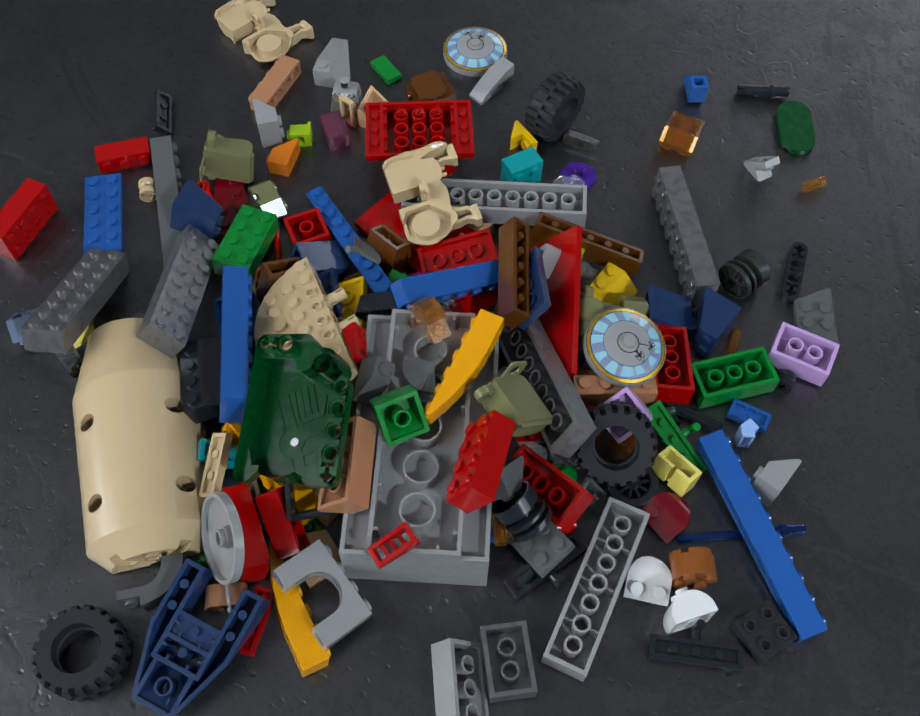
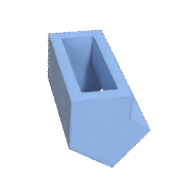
(746, 433)

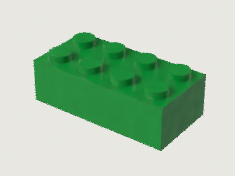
(246, 240)
(733, 376)

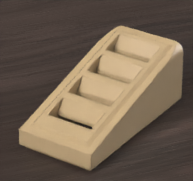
(348, 110)

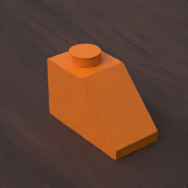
(283, 158)

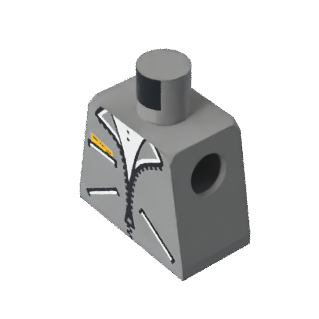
(348, 89)

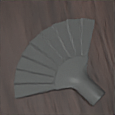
(364, 249)
(421, 372)

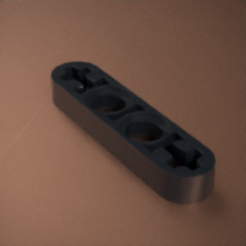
(793, 272)

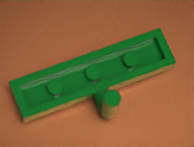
(671, 435)

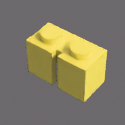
(677, 470)

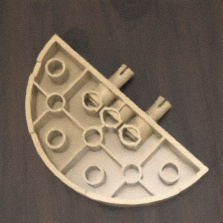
(302, 307)

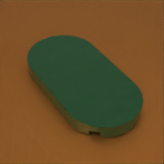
(795, 127)

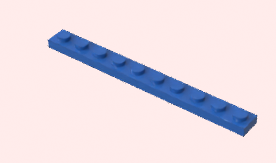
(344, 235)

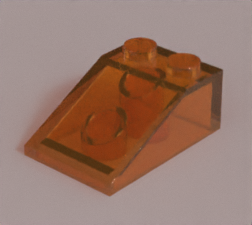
(681, 133)

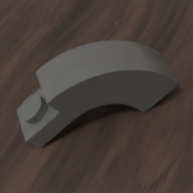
(153, 593)

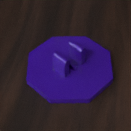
(581, 170)

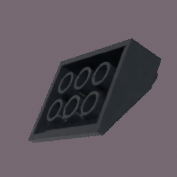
(201, 378)

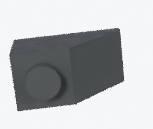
(372, 379)
(510, 479)

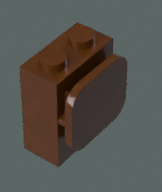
(430, 87)
(391, 247)
(269, 273)

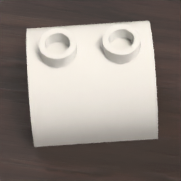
(687, 609)

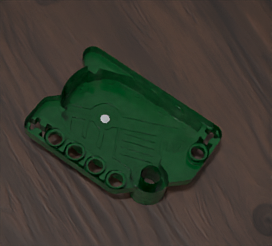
(290, 427)

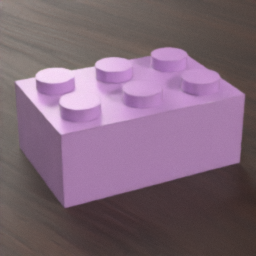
(803, 353)

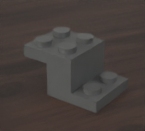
(545, 549)

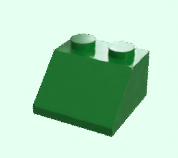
(399, 415)

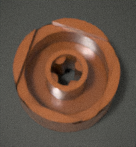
(693, 567)

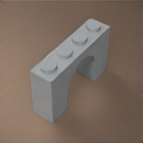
(318, 562)

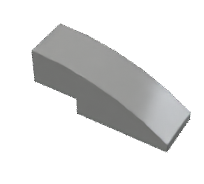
(492, 80)

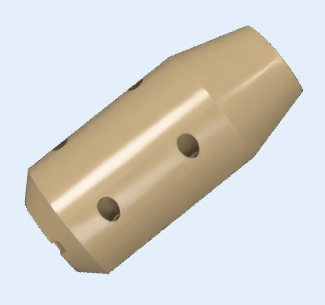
(135, 452)

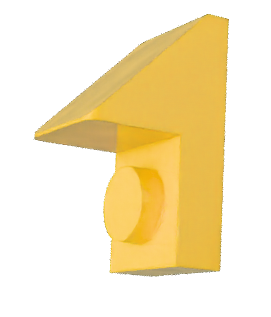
(522, 137)

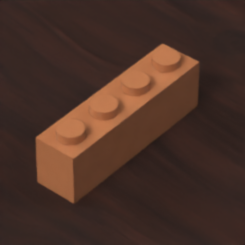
(276, 81)

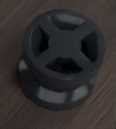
(786, 378)

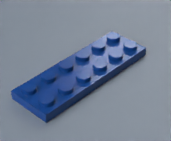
(103, 213)

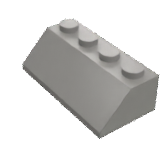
(459, 678)

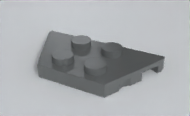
(816, 314)

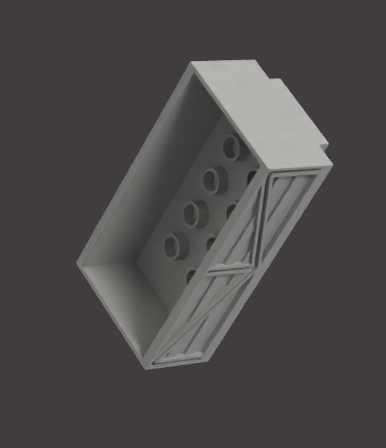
(414, 474)

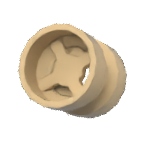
(147, 189)

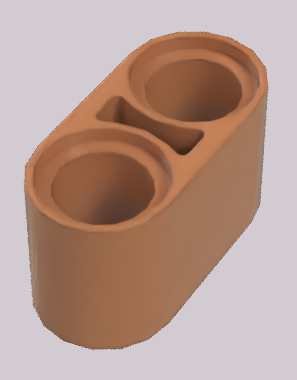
(216, 596)

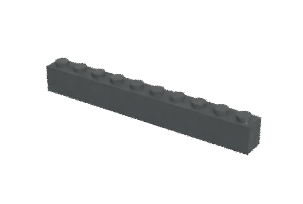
(166, 187)

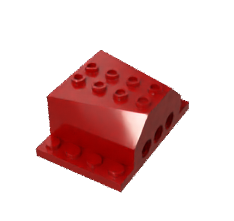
(414, 124)

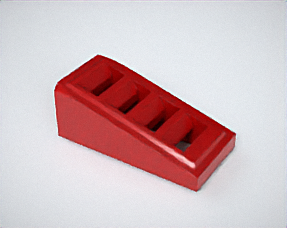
(356, 341)
(398, 552)

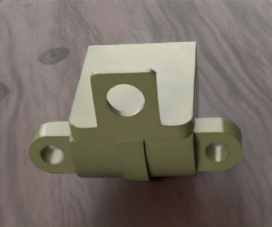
(227, 159)
(589, 309)
(516, 400)

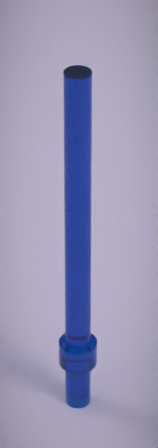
(784, 529)

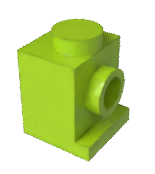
(302, 132)

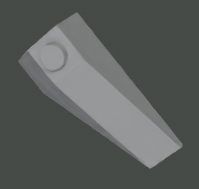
(332, 63)

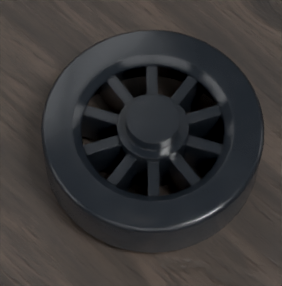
(635, 490)

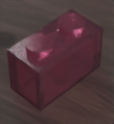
(335, 130)

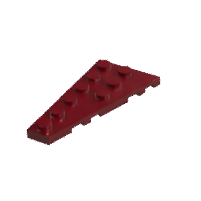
(230, 197)

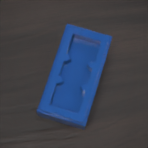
(741, 412)

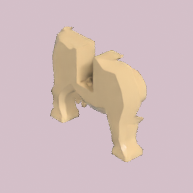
(259, 31)
(420, 174)

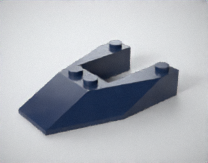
(185, 652)

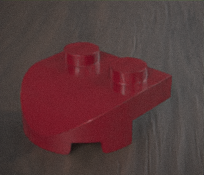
(668, 515)

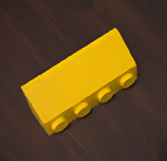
(611, 284)

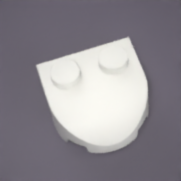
(648, 581)

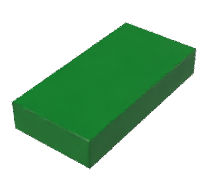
(386, 70)

